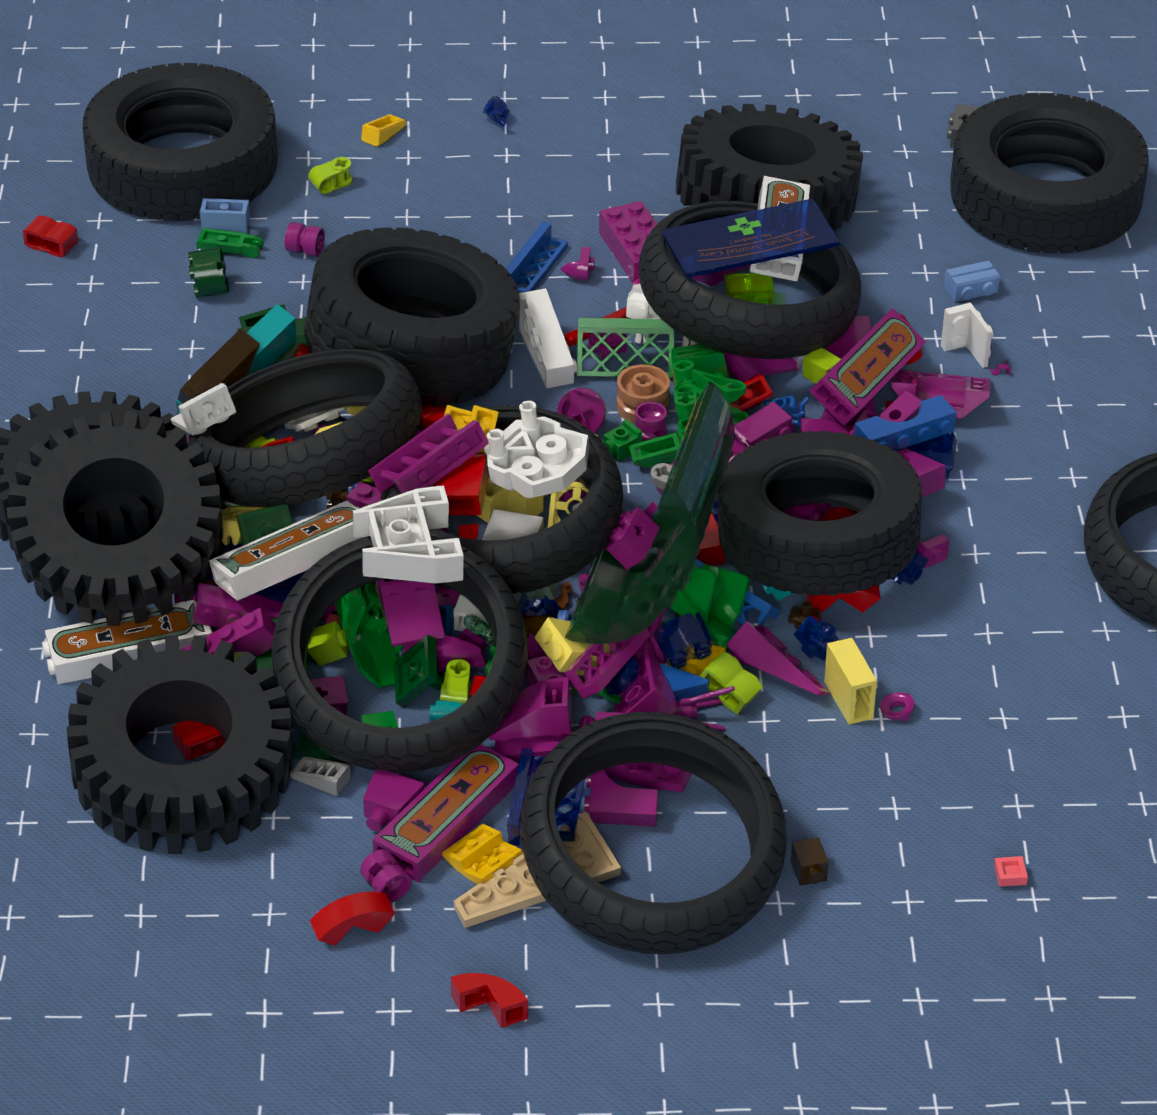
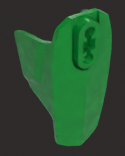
(368, 635)

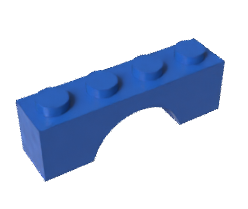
(934, 419)

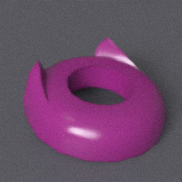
(896, 699)

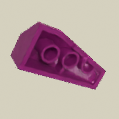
(765, 651)
(650, 689)

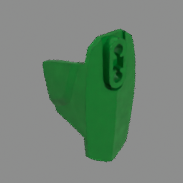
(717, 596)

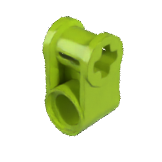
(331, 176)
(456, 682)

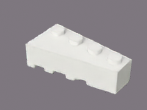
(545, 339)

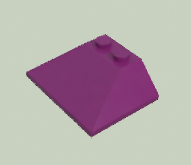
(960, 392)

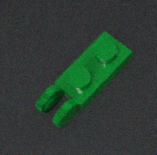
(230, 242)

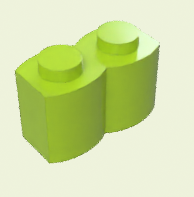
(727, 672)

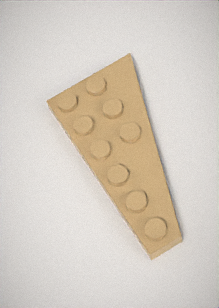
(515, 887)

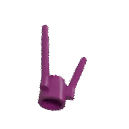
(688, 707)

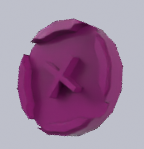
(584, 407)

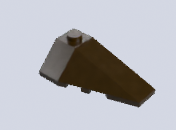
(224, 367)

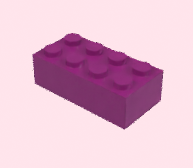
(625, 232)

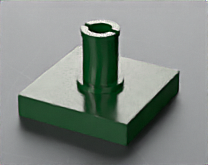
(263, 522)
(417, 671)

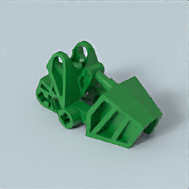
(692, 370)

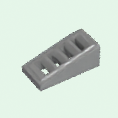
(334, 779)

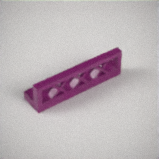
(607, 664)

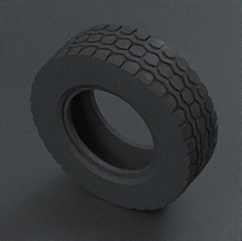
(819, 554)

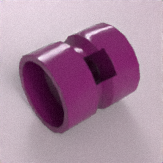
(300, 238)
(651, 420)
(385, 875)

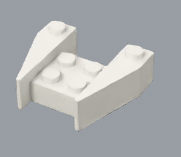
(403, 539)

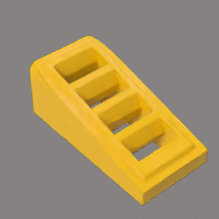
(381, 129)

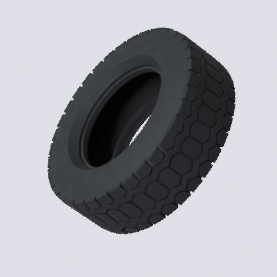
(172, 101)
(1046, 212)

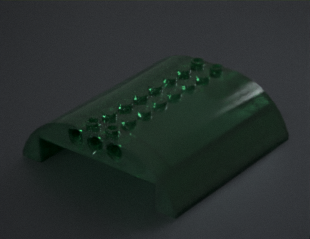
(626, 602)

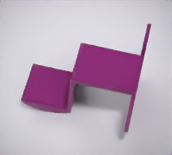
(999, 367)

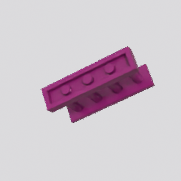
(429, 456)

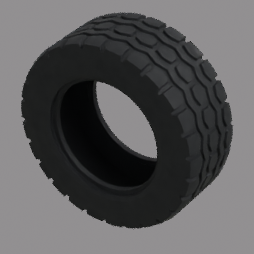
(461, 297)

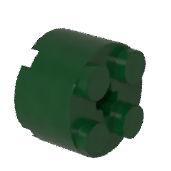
(208, 271)

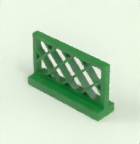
(619, 326)

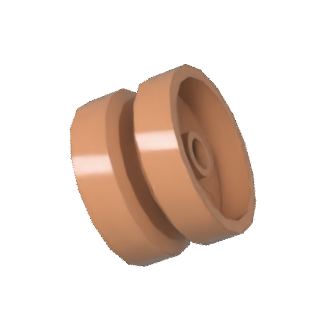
(641, 385)

